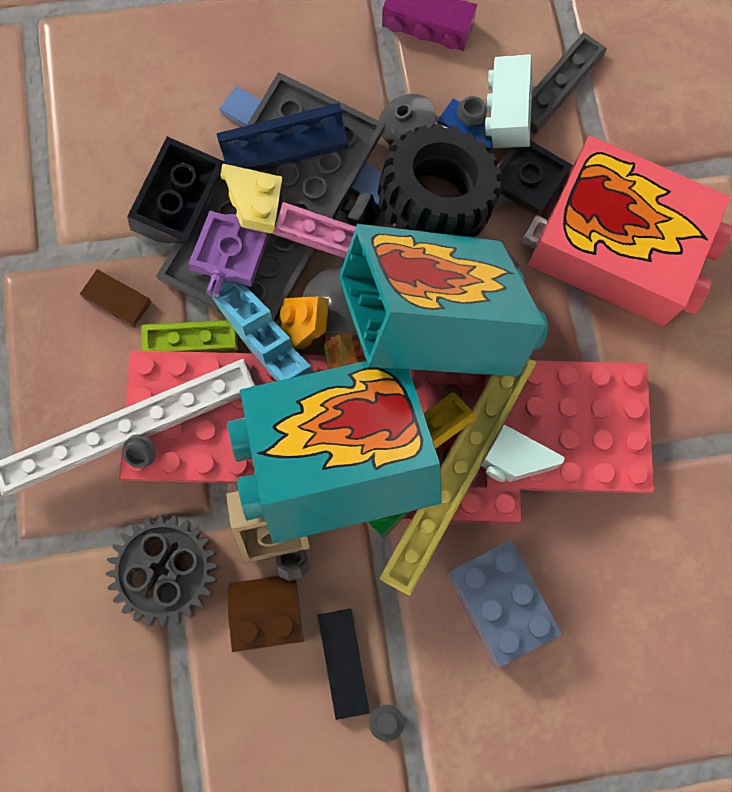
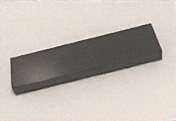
(564, 79)

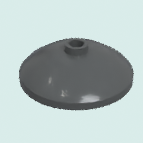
(328, 286)

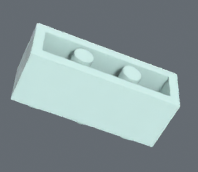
(510, 101)

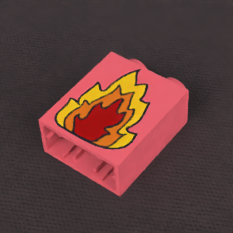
(633, 233)

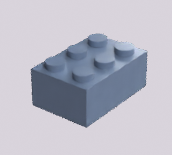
(504, 604)

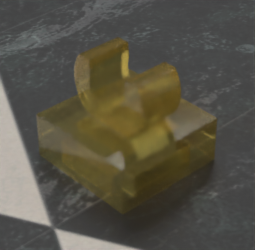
(341, 351)

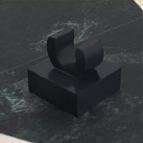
(362, 211)

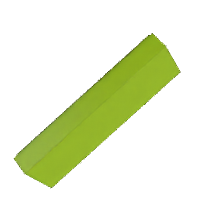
(191, 337)

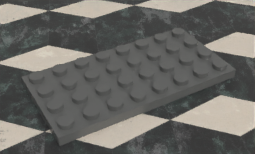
(311, 184)

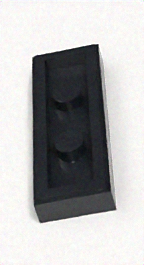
(343, 664)

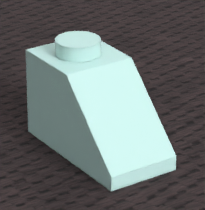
(518, 457)

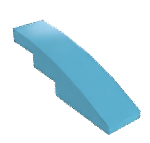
(259, 332)

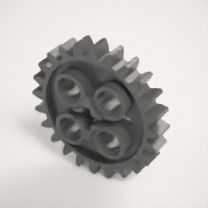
(135, 556)

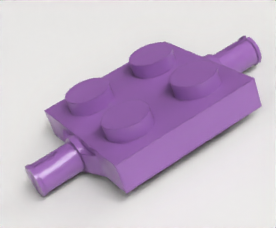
(227, 252)

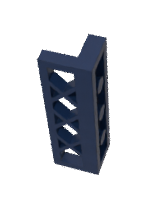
(285, 143)

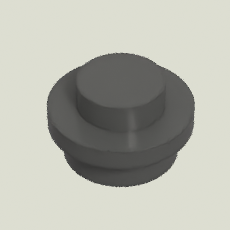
(472, 111)
(139, 451)
(386, 723)

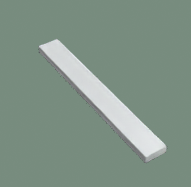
(112, 431)

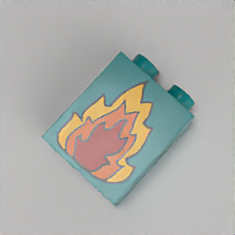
(439, 302)
(334, 450)

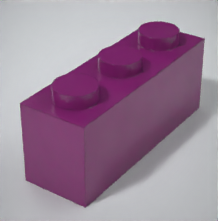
(432, 20)

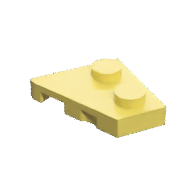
(254, 196)

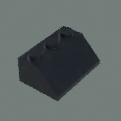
(174, 193)

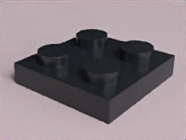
(532, 176)

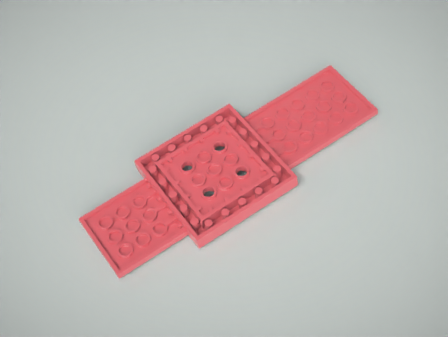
(578, 409)

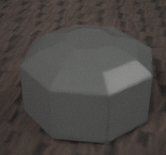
(292, 565)

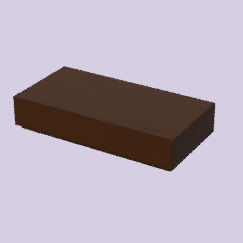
(115, 298)

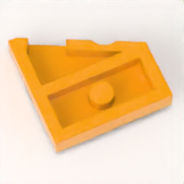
(304, 319)

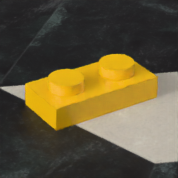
(447, 418)

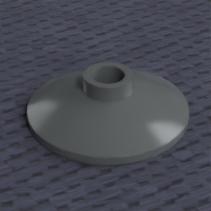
(406, 114)

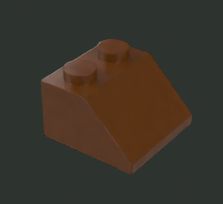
(264, 613)

